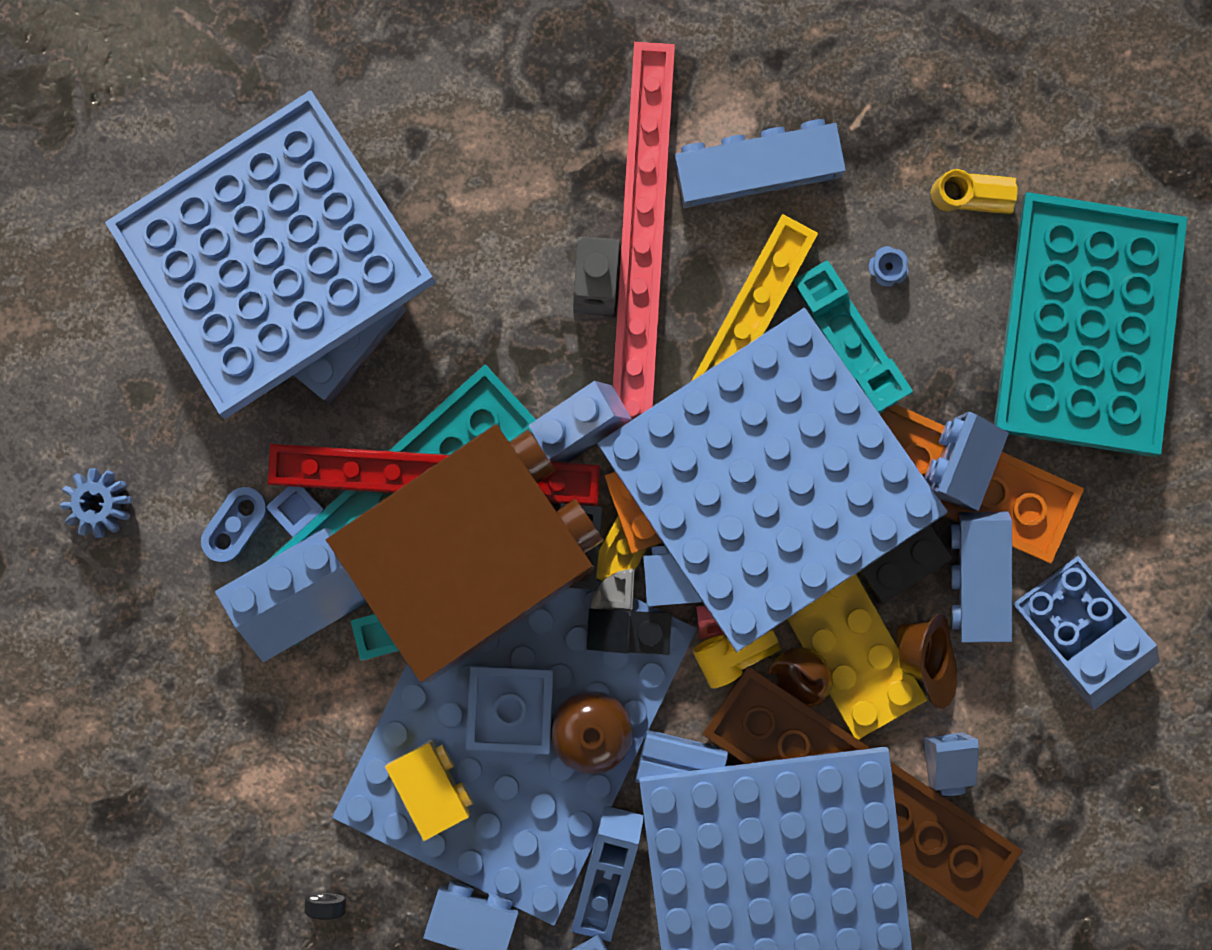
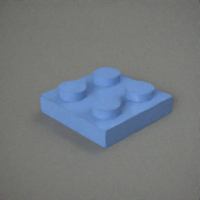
(509, 709)

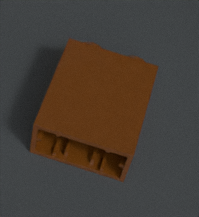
(465, 550)

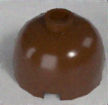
(591, 732)

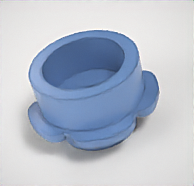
(896, 258)

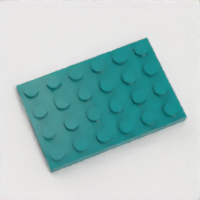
(1091, 324)

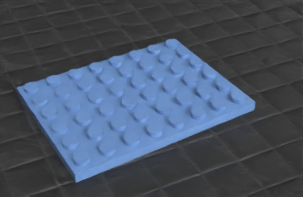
(528, 810)

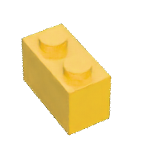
(429, 789)

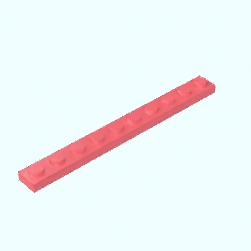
(643, 225)

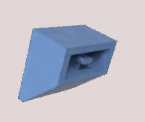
(966, 461)

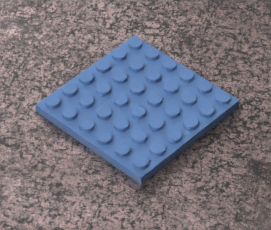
(269, 254)
(771, 479)
(778, 855)

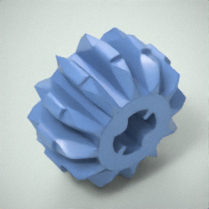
(80, 500)

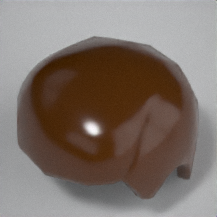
(803, 675)

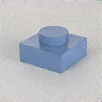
(294, 509)

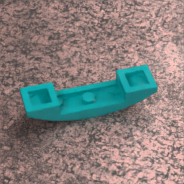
(851, 337)

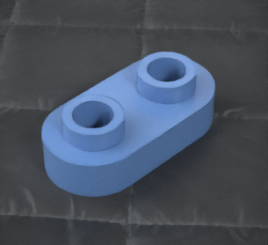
(234, 523)

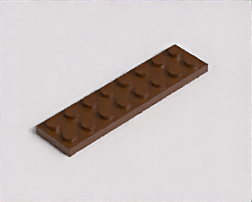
(936, 837)

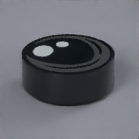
(325, 906)

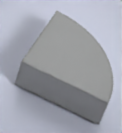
(615, 592)

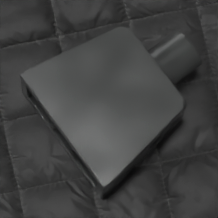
(595, 275)

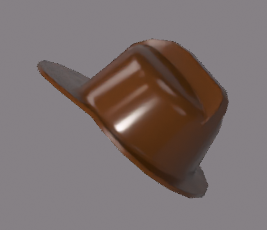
(929, 656)

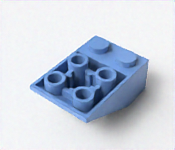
(1087, 632)

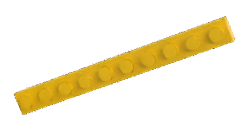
(743, 325)

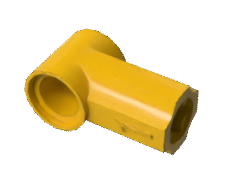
(978, 192)
(722, 663)

